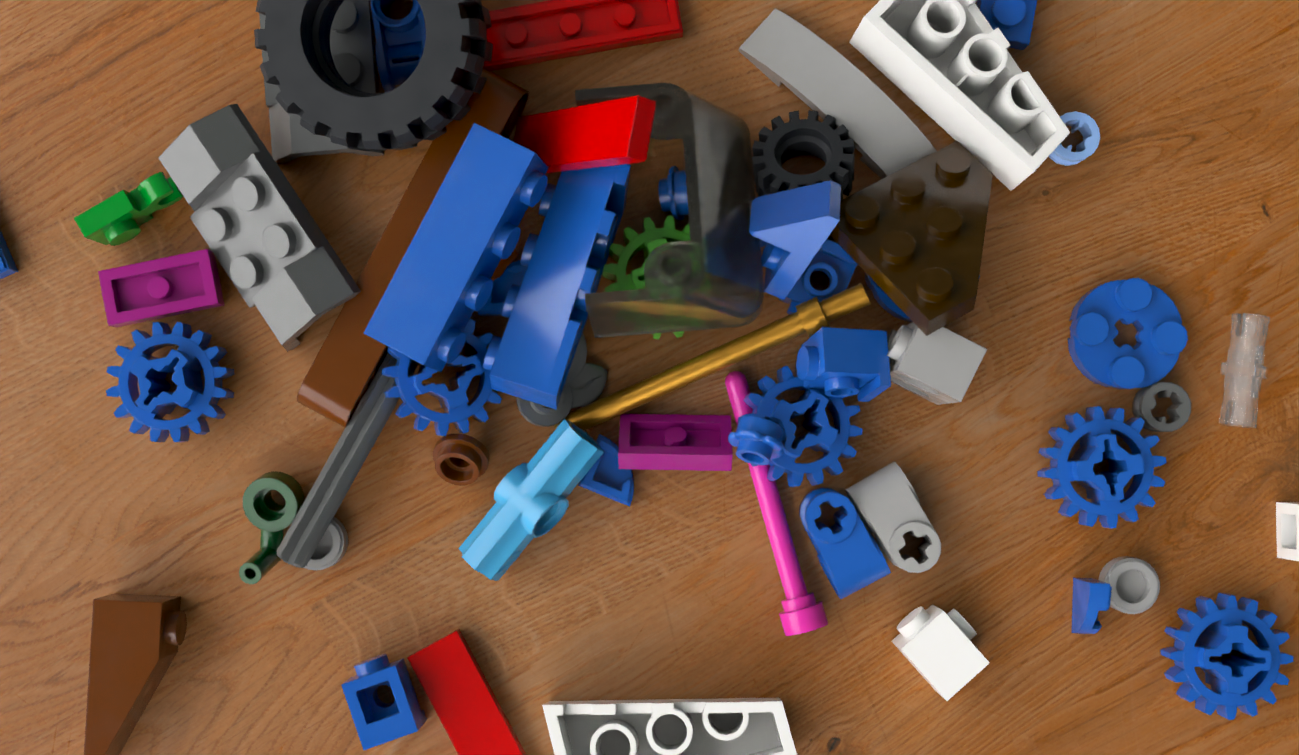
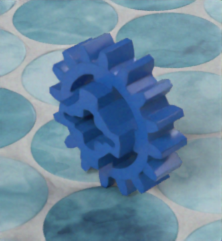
(150, 373)
(453, 400)
(821, 435)
(1099, 445)
(1238, 678)

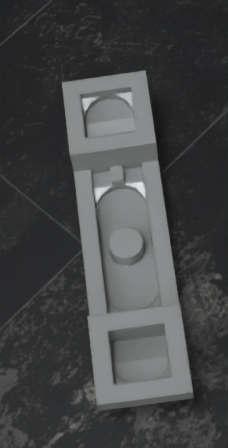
(836, 87)

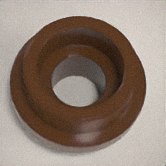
(460, 459)

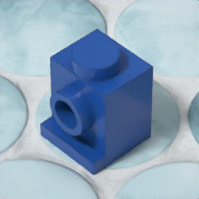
(835, 264)
(845, 362)
(374, 719)

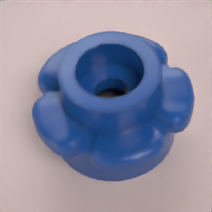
(674, 193)
(757, 440)

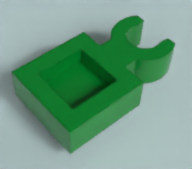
(120, 215)

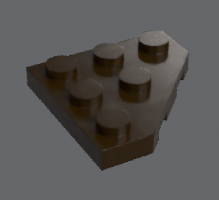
(922, 234)

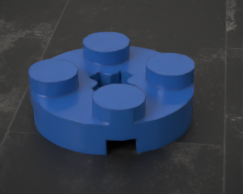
(1158, 335)

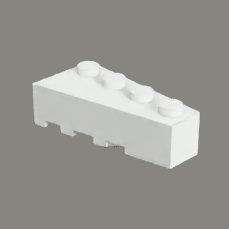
(963, 80)
(670, 727)

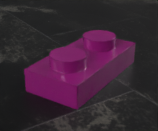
(161, 288)
(675, 442)

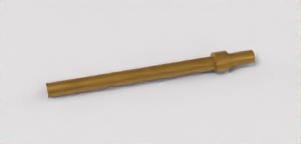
(808, 318)

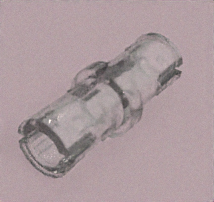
(1244, 370)

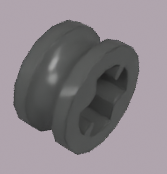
(1178, 412)

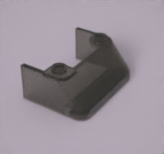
(717, 273)

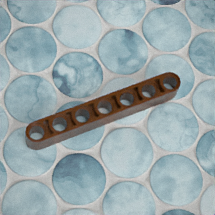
(348, 355)

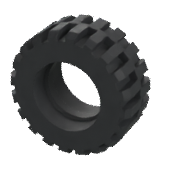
(415, 111)

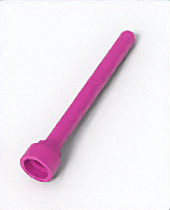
(800, 607)

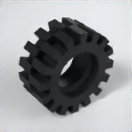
(803, 138)

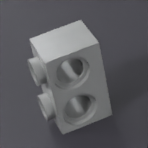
(933, 365)

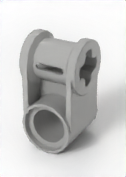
(889, 511)

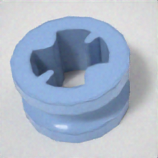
(1091, 138)

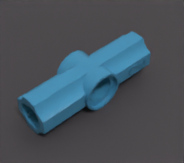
(530, 500)

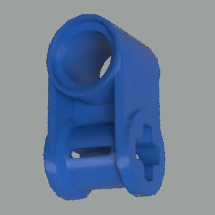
(398, 43)
(846, 548)

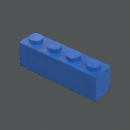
(458, 248)
(562, 266)

